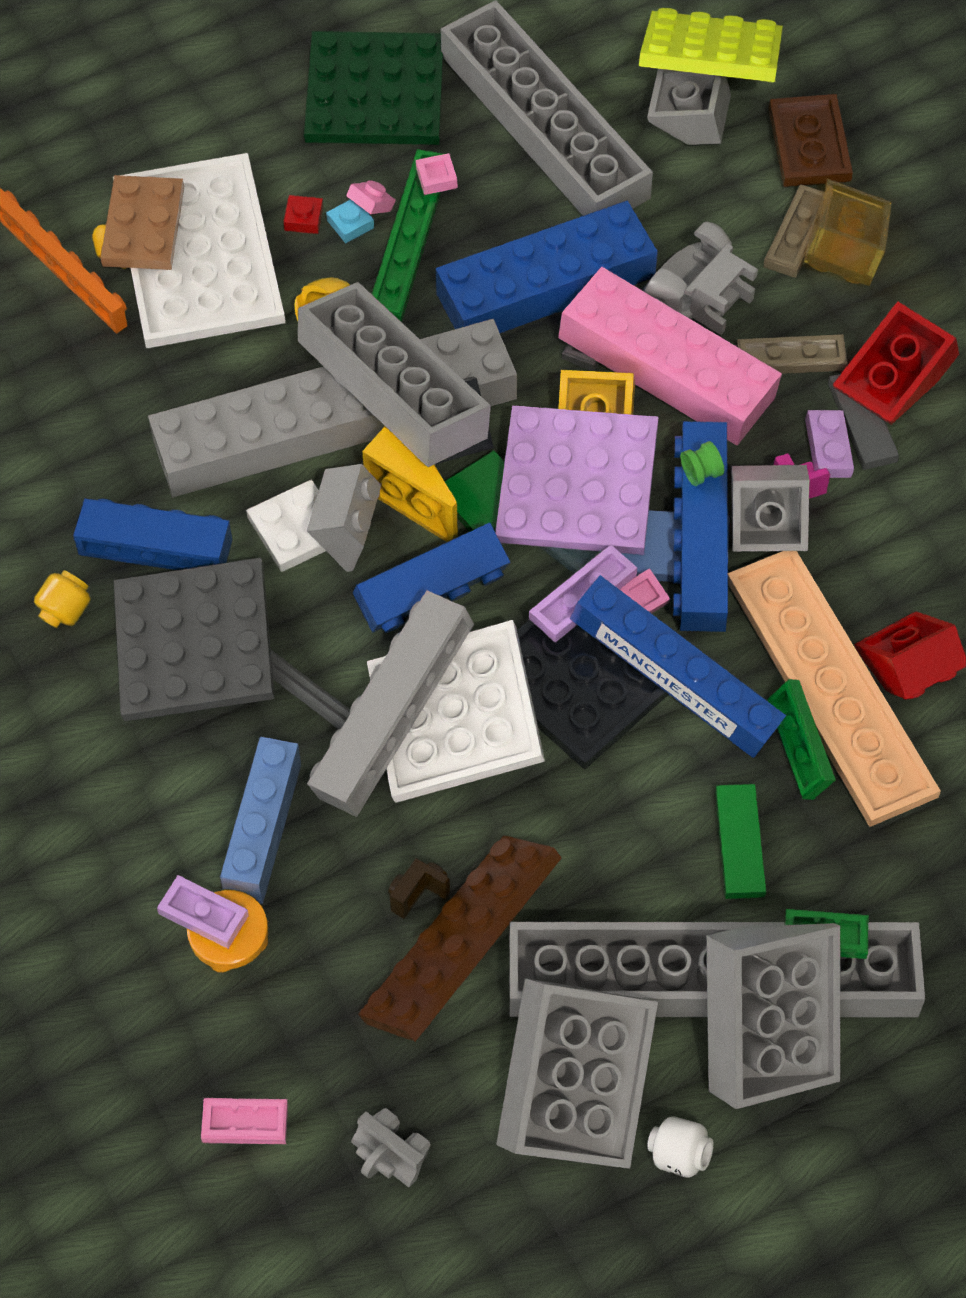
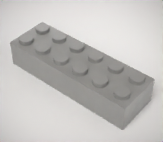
(393, 374)

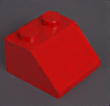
(913, 654)

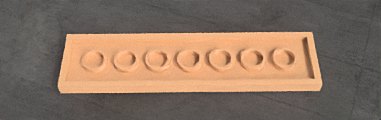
(845, 702)

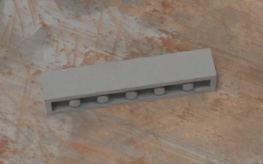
(390, 703)

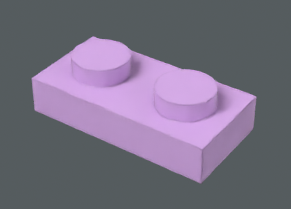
(829, 442)
(203, 911)

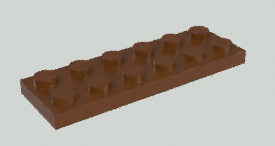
(459, 937)

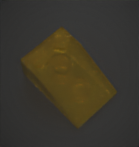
(848, 233)

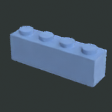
(261, 818)

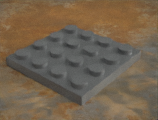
(193, 639)

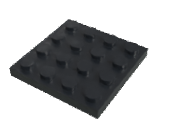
(583, 691)

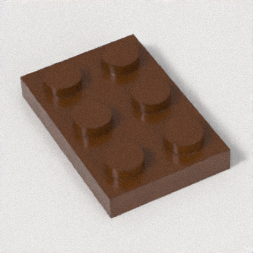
(810, 140)

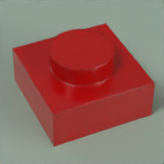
(303, 214)

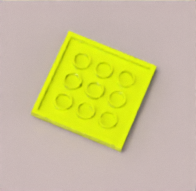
(711, 45)

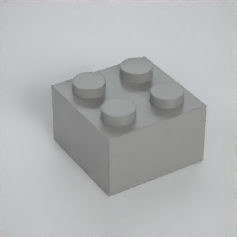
(769, 508)

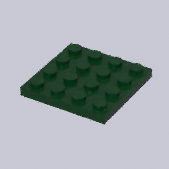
(374, 88)

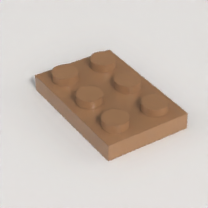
(142, 222)

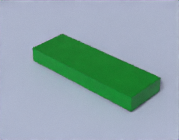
(802, 740)
(740, 841)

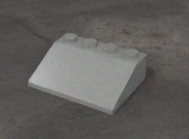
(773, 1011)
(576, 1074)

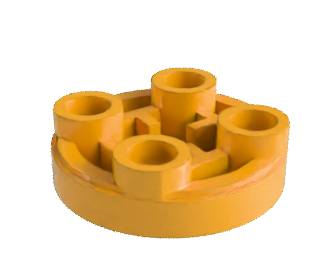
(246, 945)

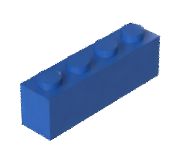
(151, 536)
(443, 571)

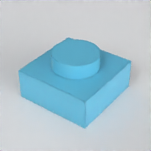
(349, 220)

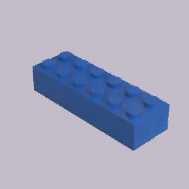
(545, 269)

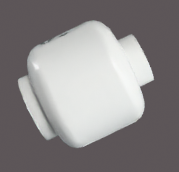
(680, 1146)

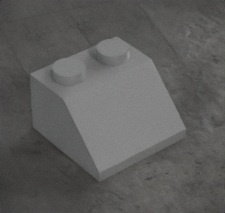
(690, 106)
(344, 512)

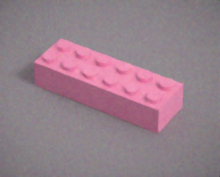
(668, 354)

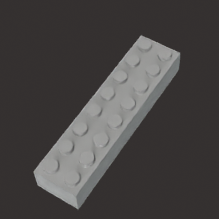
(544, 111)

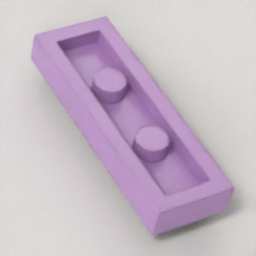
(554, 611)

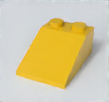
(597, 391)
(411, 485)

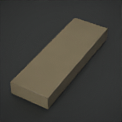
(791, 240)
(798, 353)

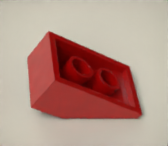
(898, 364)

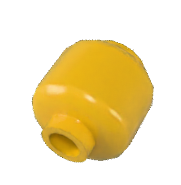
(62, 599)

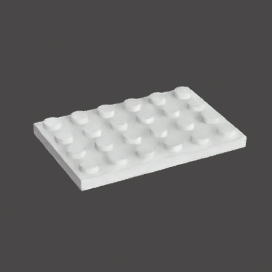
(220, 262)

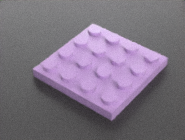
(577, 479)

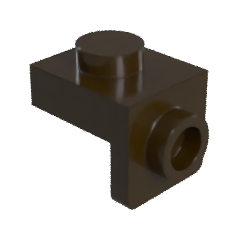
(408, 888)

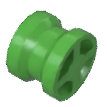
(702, 463)

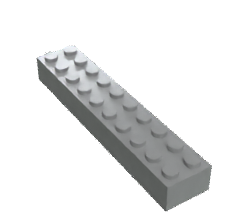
(303, 415)
(670, 964)

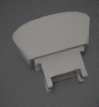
(704, 279)

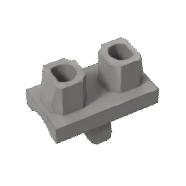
(387, 1151)

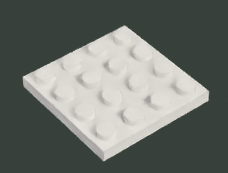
(473, 722)

